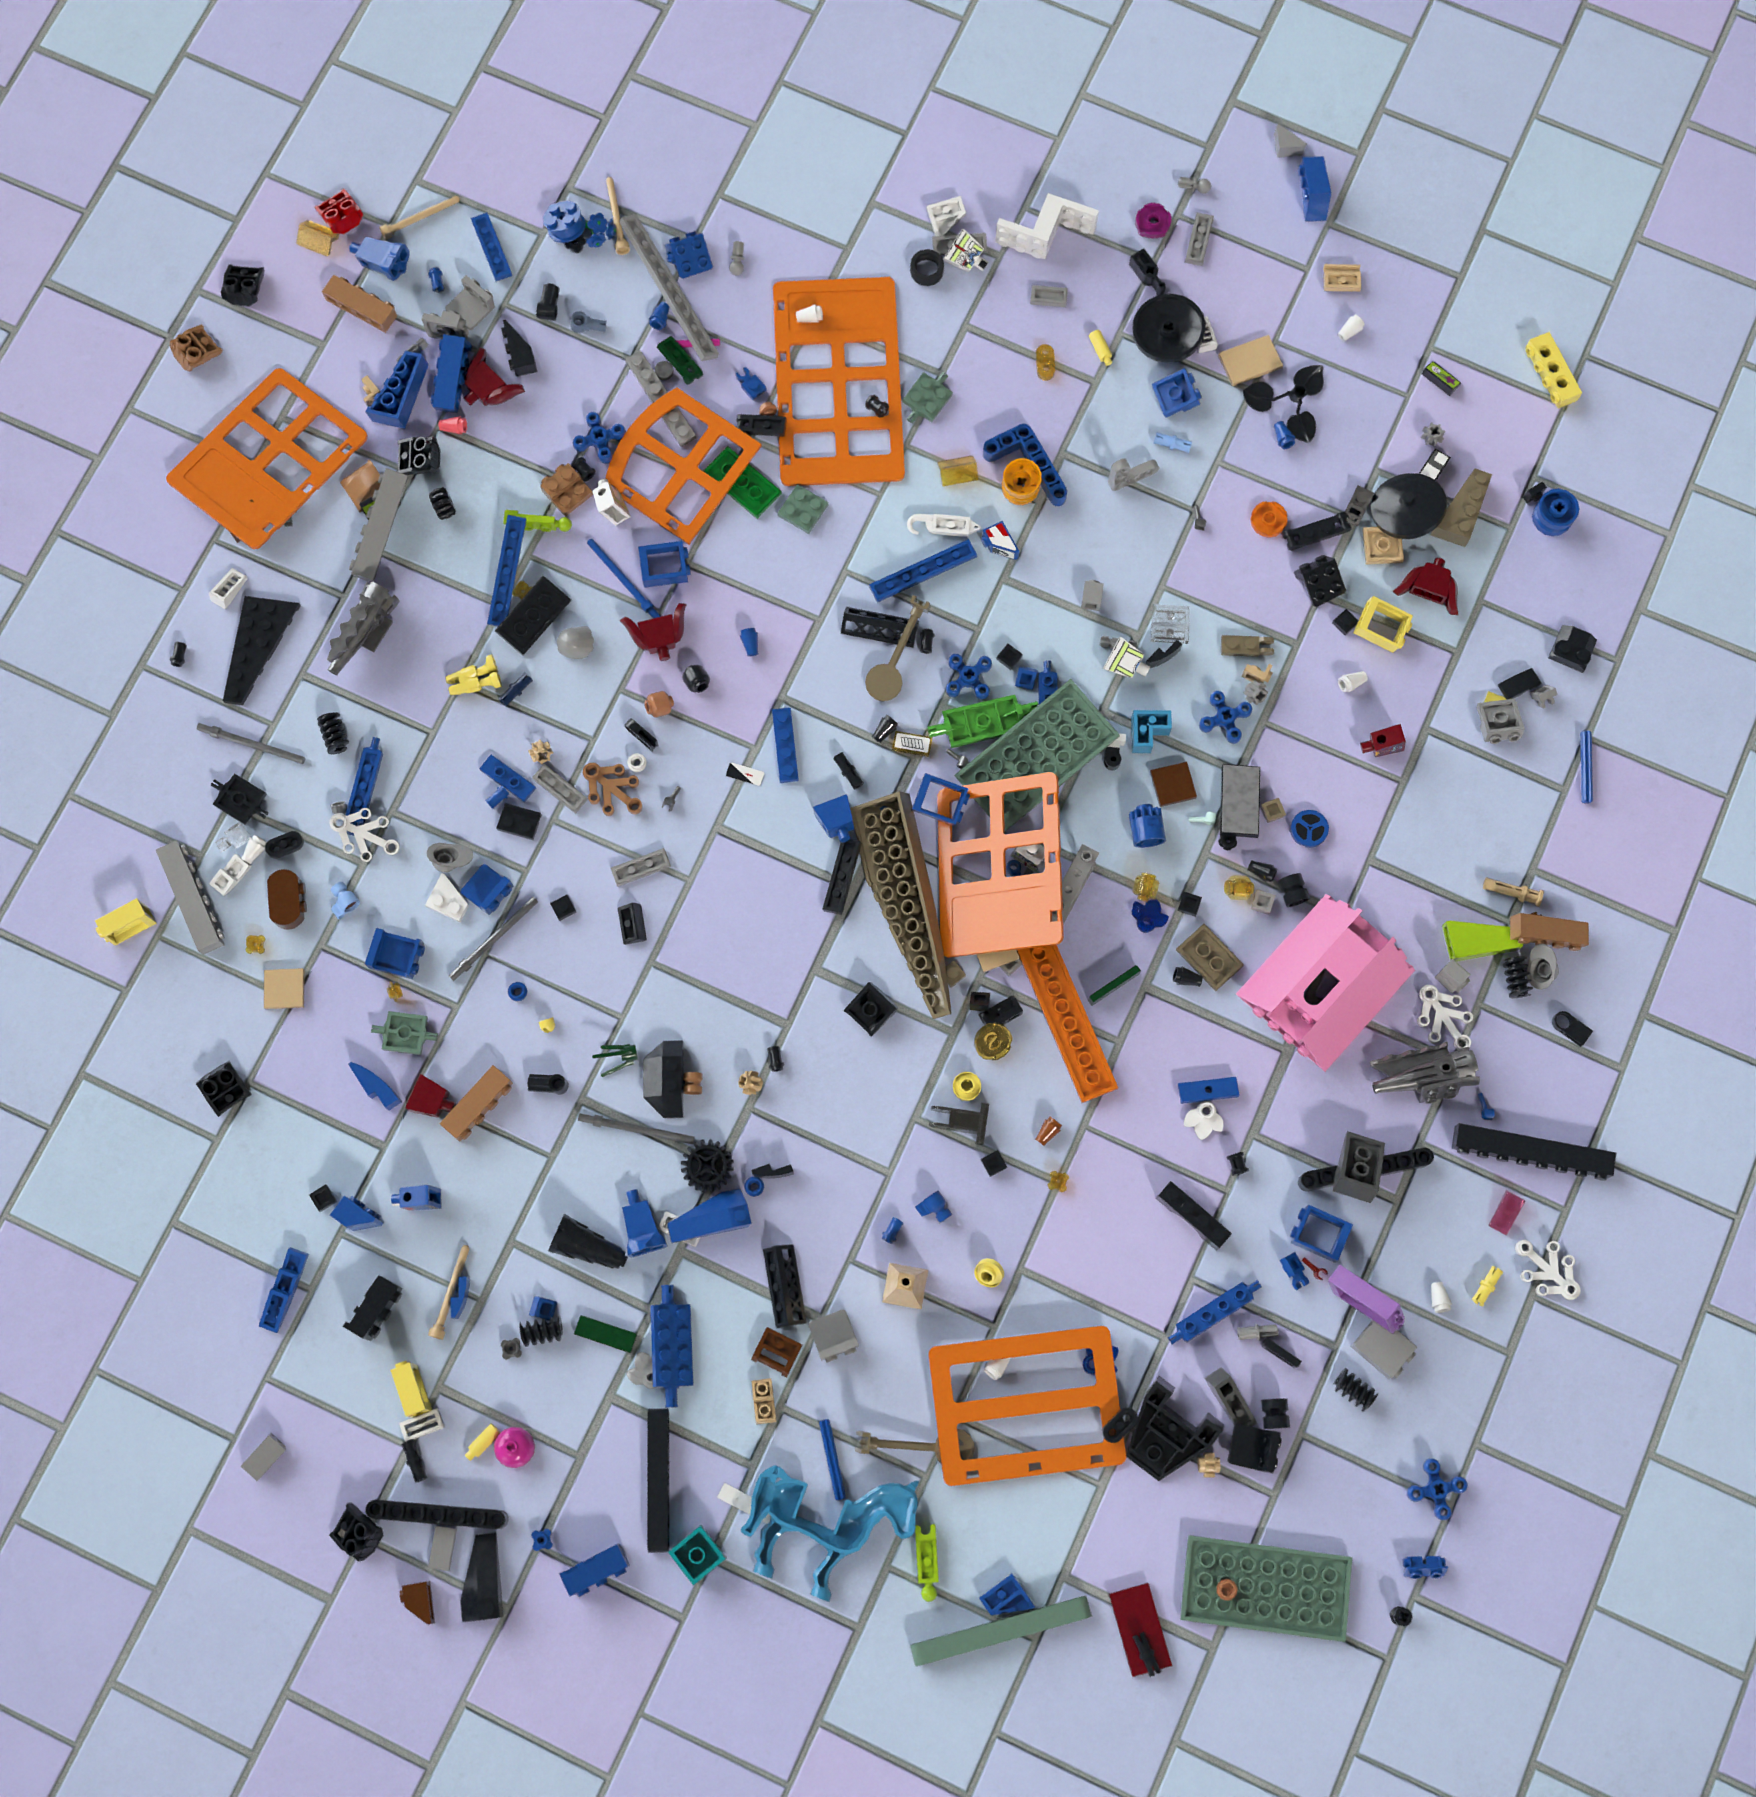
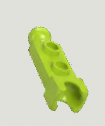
(544, 523)
(927, 1562)

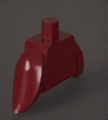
(486, 384)
(1432, 583)
(659, 633)

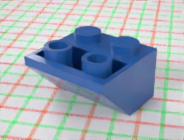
(352, 1214)

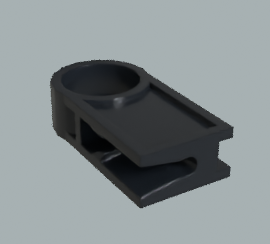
(641, 734)
(1575, 1031)

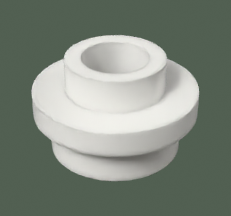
(637, 757)

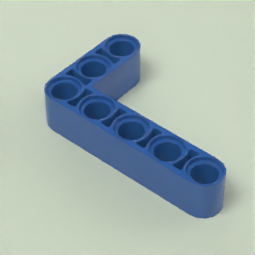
(1039, 456)

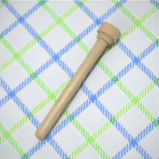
(388, 230)
(621, 246)
(437, 1330)

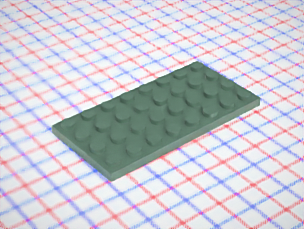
(1053, 738)
(1275, 1588)

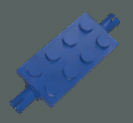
(671, 1345)

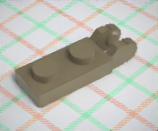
(1245, 645)

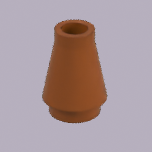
(1048, 1130)

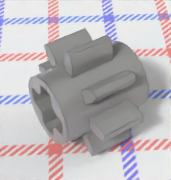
(1432, 439)
(1255, 692)

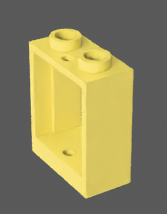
(1389, 610)
(125, 922)
(411, 1389)

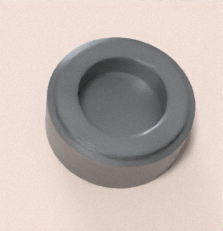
(664, 370)

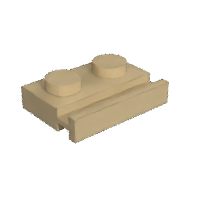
(1342, 277)

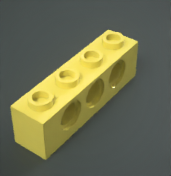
(1554, 360)

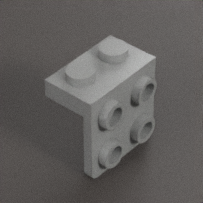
(472, 302)
(833, 1335)

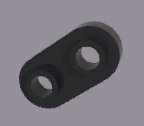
(285, 845)
(1120, 1426)

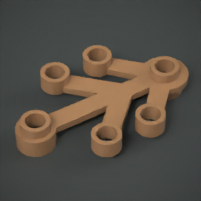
(611, 786)

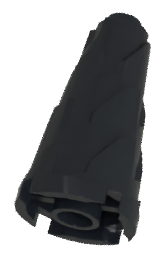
(579, 1242)

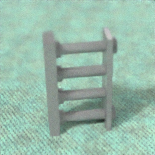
(1076, 879)

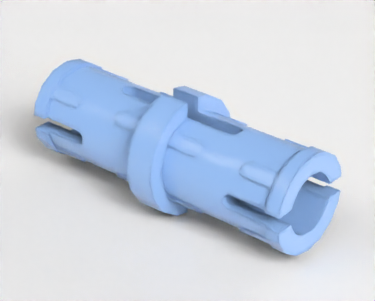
(1172, 442)

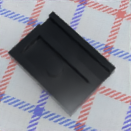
(519, 821)

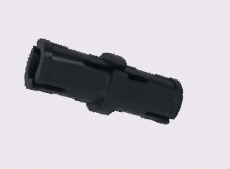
(848, 770)
(414, 1461)
(1146, 1654)

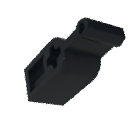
(1146, 271)

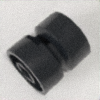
(1293, 889)
(1275, 1421)

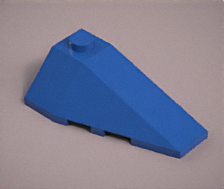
(717, 1215)

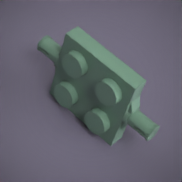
(927, 397)
(404, 1033)

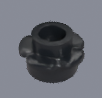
(1227, 846)

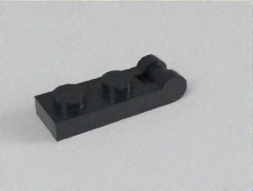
(762, 425)

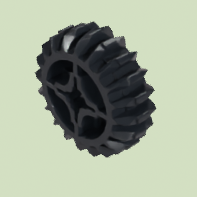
(714, 1159)

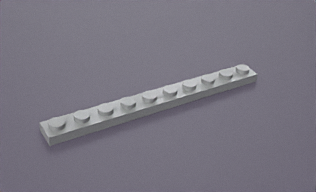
(669, 288)

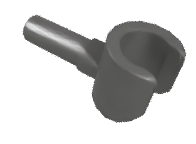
(1199, 523)
(962, 760)
(671, 800)

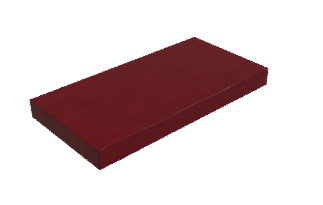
(1135, 1614)

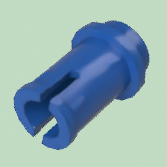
(436, 280)
(497, 797)
(892, 1230)

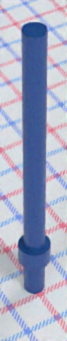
(646, 605)

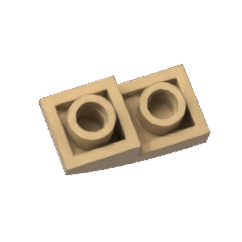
(763, 1401)

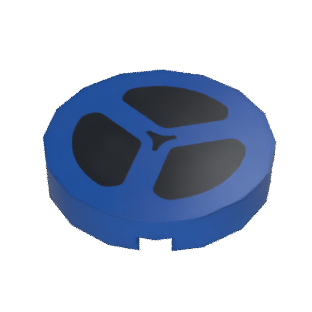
(1309, 828)

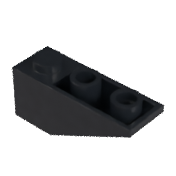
(522, 357)

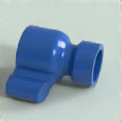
(934, 1204)

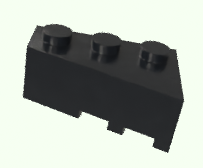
(374, 1308)

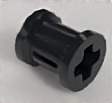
(876, 406)
(583, 469)
(1237, 1163)
(1394, 1614)

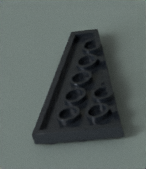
(256, 639)

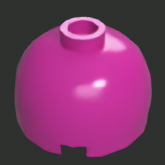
(514, 1447)

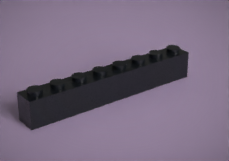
(1534, 1151)

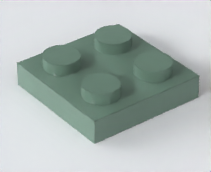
(802, 509)

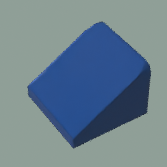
(1026, 677)
(542, 1308)

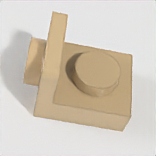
(370, 389)
(1253, 673)

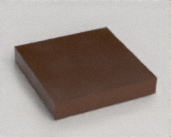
(1173, 784)

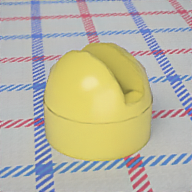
(547, 1025)

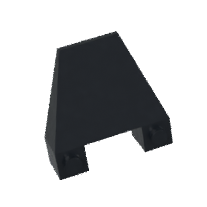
(1164, 1438)

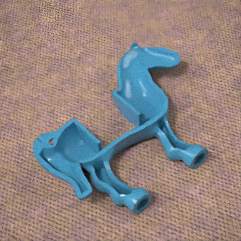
(852, 1529)

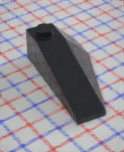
(482, 1586)

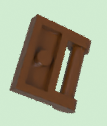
(780, 1346)

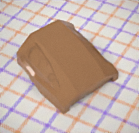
(194, 348)
(362, 483)

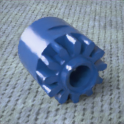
(1147, 826)

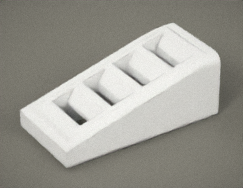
(1212, 343)
(222, 598)

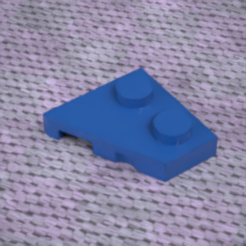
(1006, 1597)

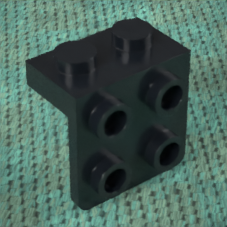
(1321, 579)
(1254, 1448)

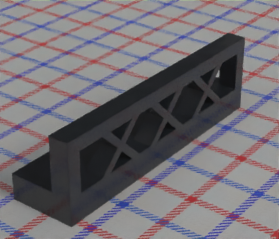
(876, 620)
(780, 1286)

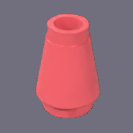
(453, 425)

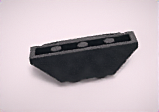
(664, 1079)

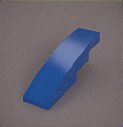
(283, 1290)

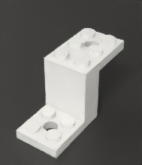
(1053, 213)

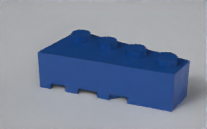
(450, 373)
(400, 391)

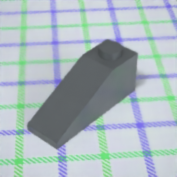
(1230, 1397)

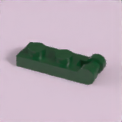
(680, 360)

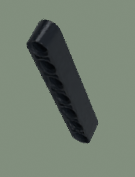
(1393, 1161)
(658, 1480)
(427, 1514)

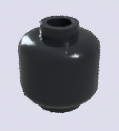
(696, 678)

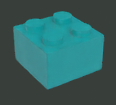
(697, 1555)

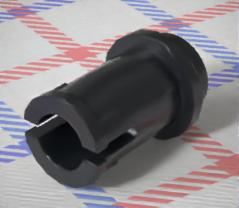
(926, 641)
(178, 654)
(775, 1059)

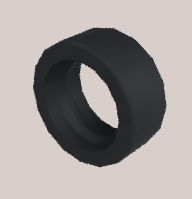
(927, 280)

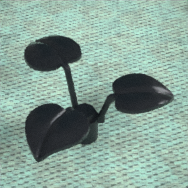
(1307, 382)

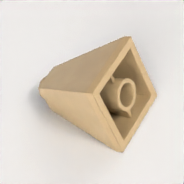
(901, 1295)

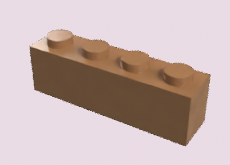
(359, 303)
(1549, 931)
(476, 1103)

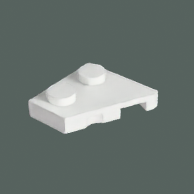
(945, 215)
(447, 900)

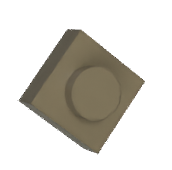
(1273, 810)
(954, 974)

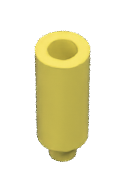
(1101, 347)
(482, 1442)

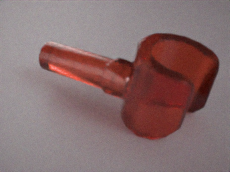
(1316, 1270)

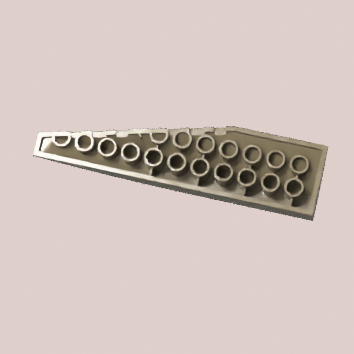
(901, 886)

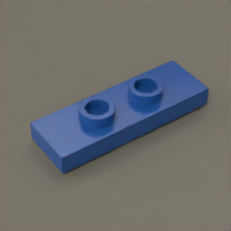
(507, 778)

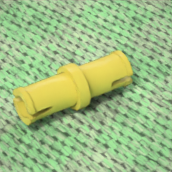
(1487, 1286)

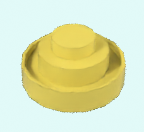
(966, 1086)
(989, 1272)

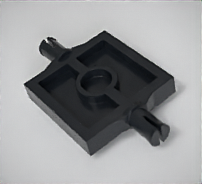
(239, 799)

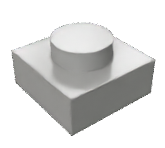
(1263, 902)

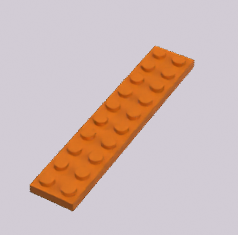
(1068, 1021)

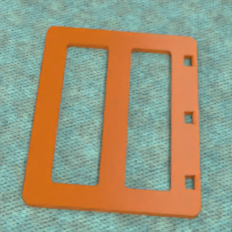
(1009, 1466)

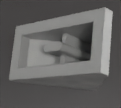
(1287, 143)

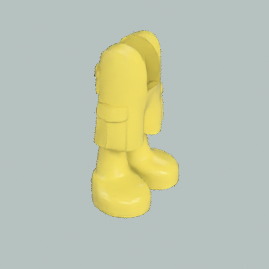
(469, 677)

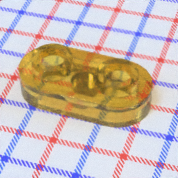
(1045, 360)

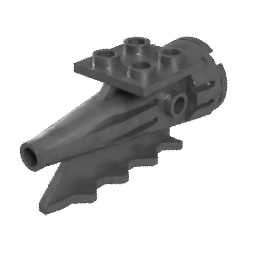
(364, 628)
(1427, 1071)

